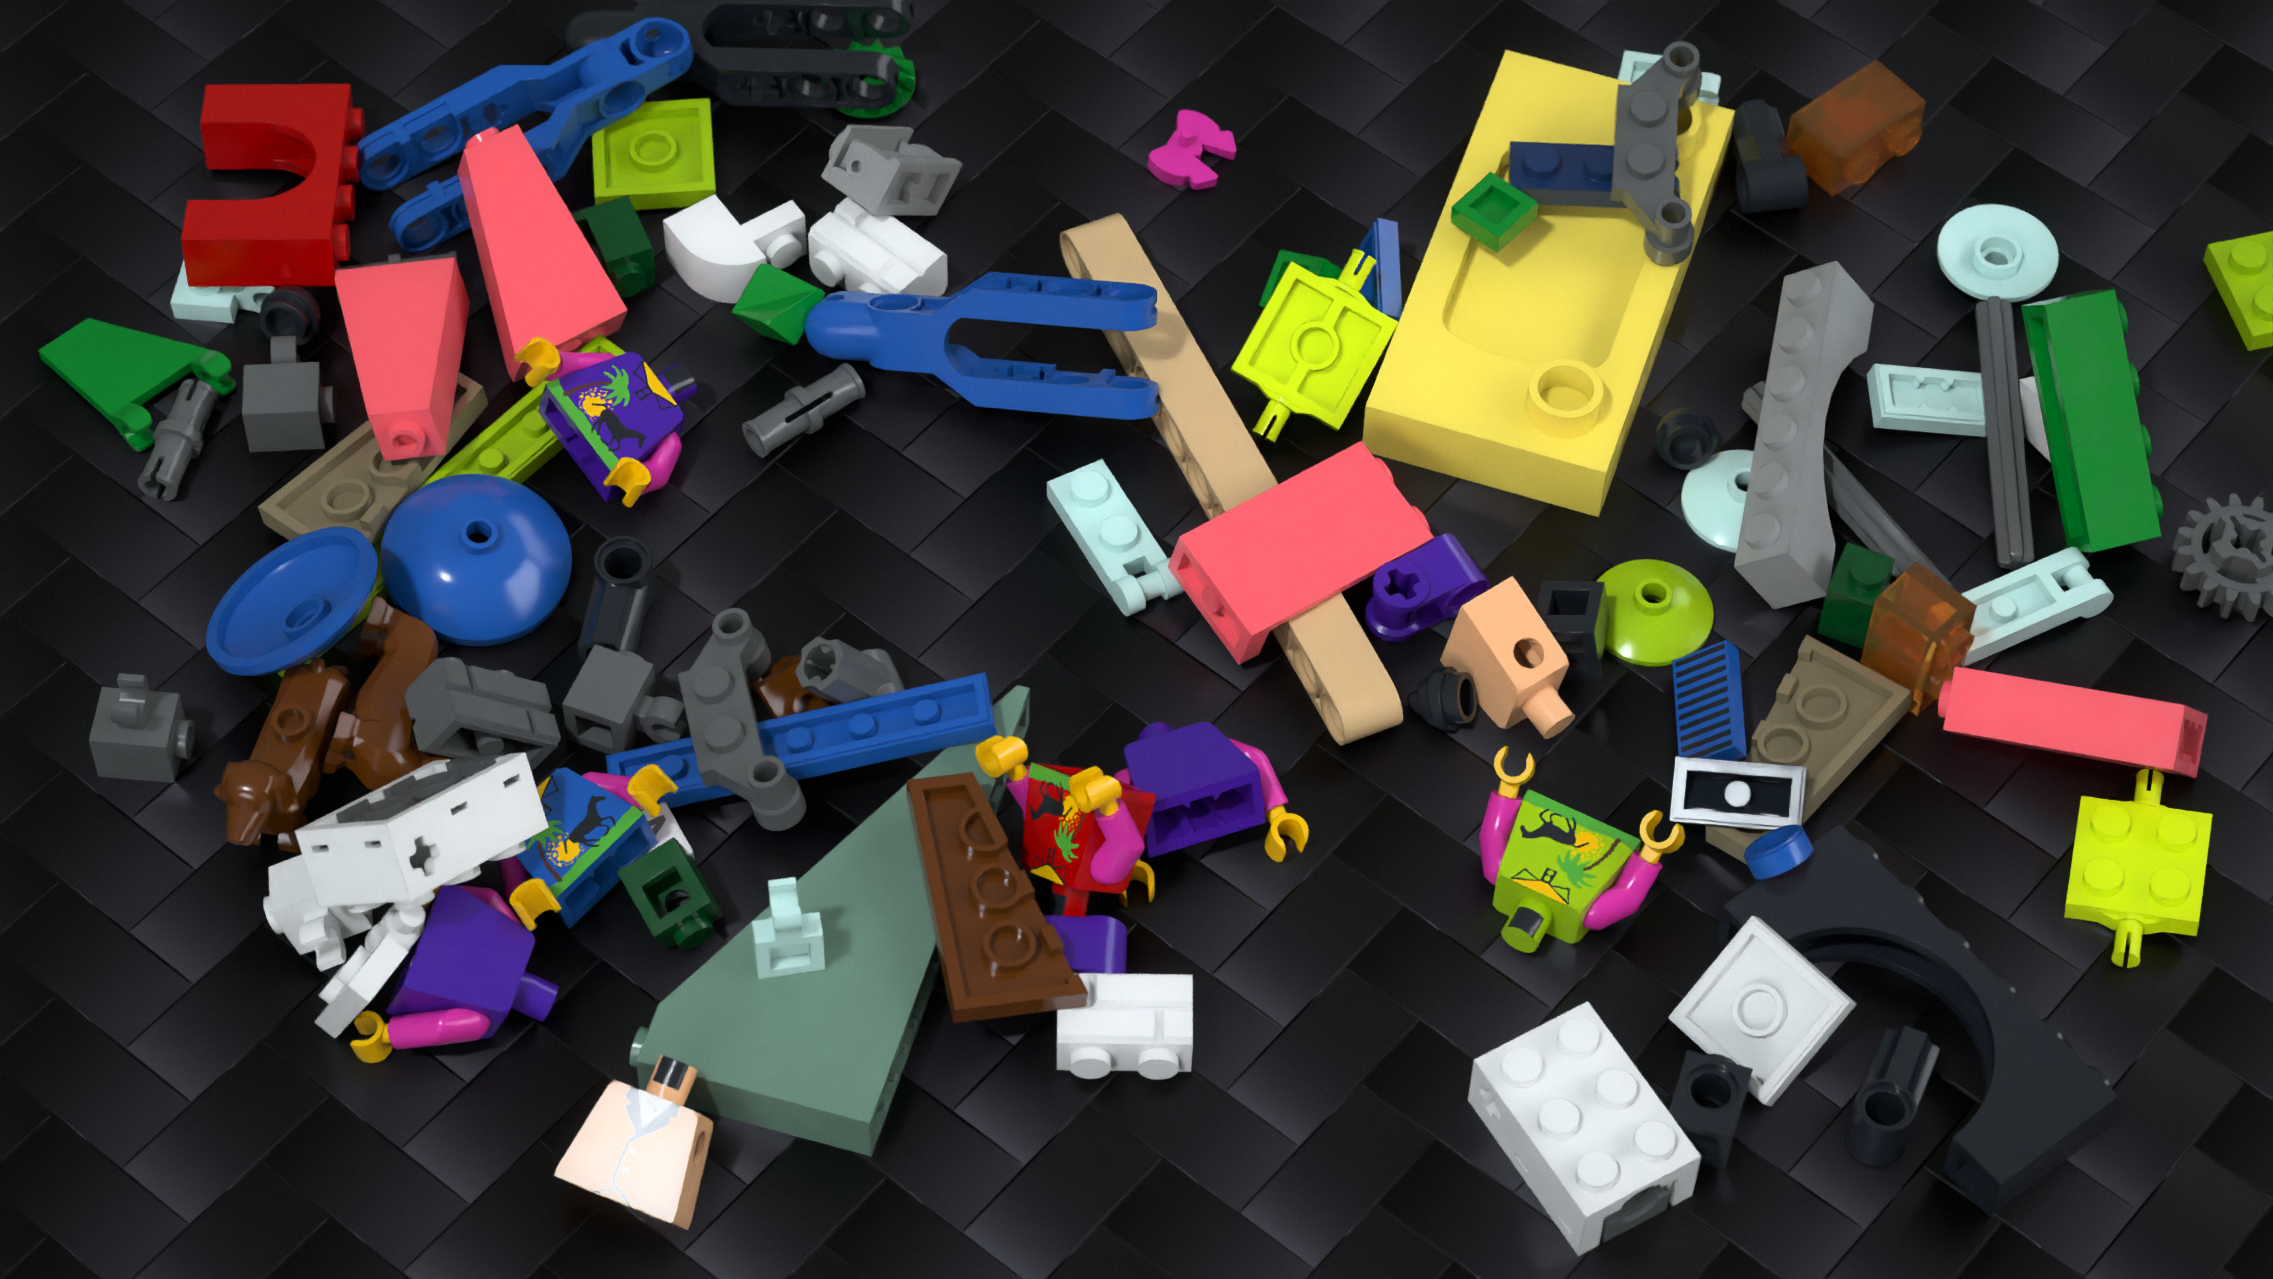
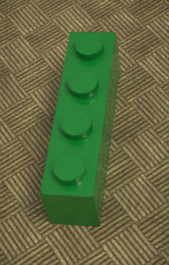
(2093, 420)

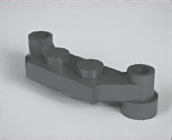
(1647, 151)
(726, 723)

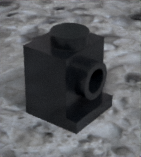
(1578, 621)

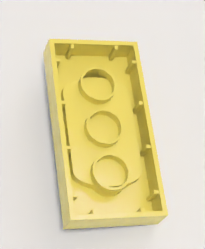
(1537, 354)

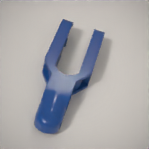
(580, 90)
(914, 333)

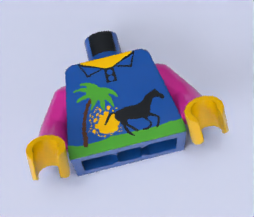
(588, 839)

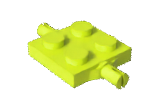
(1314, 346)
(2138, 867)

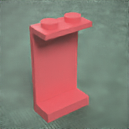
(1295, 547)

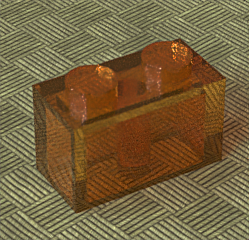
(1856, 128)
(1919, 634)

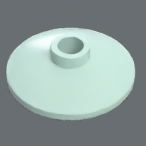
(1997, 253)
(1714, 499)

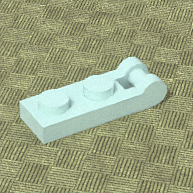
(1112, 536)
(2033, 602)

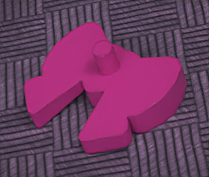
(1180, 158)

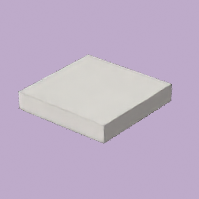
(1763, 1009)

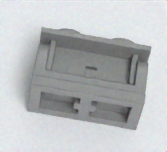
(887, 173)

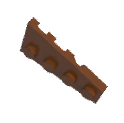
(983, 909)

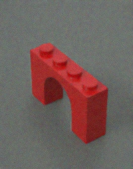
(287, 236)

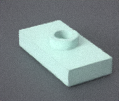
(1926, 400)

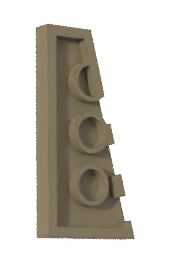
(355, 484)
(1824, 720)

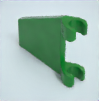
(126, 367)

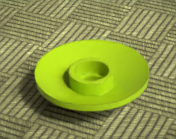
(1655, 631)

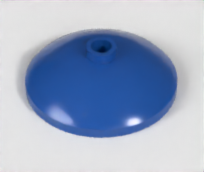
(470, 588)
(293, 602)

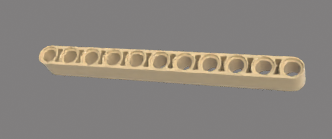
(1227, 470)

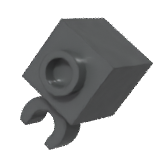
(286, 401)
(617, 701)
(140, 732)

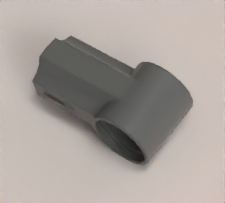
(845, 673)

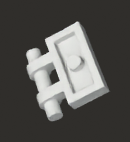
(369, 967)

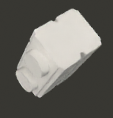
(874, 254)
(1128, 1026)

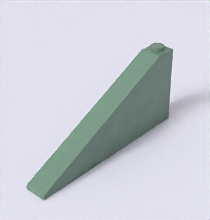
(828, 1044)

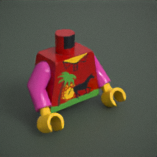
(1077, 823)

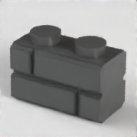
(480, 713)

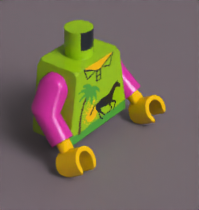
(1560, 867)

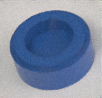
(1778, 851)

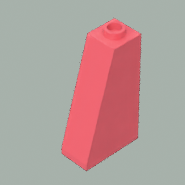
(532, 251)
(406, 349)
(2073, 721)

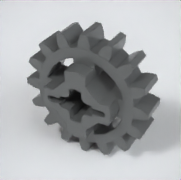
(2239, 560)

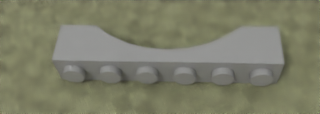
(1786, 523)

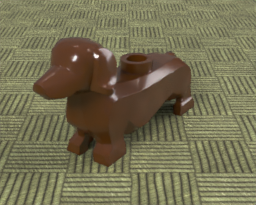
(379, 735)
(287, 761)

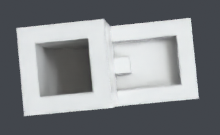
(721, 256)

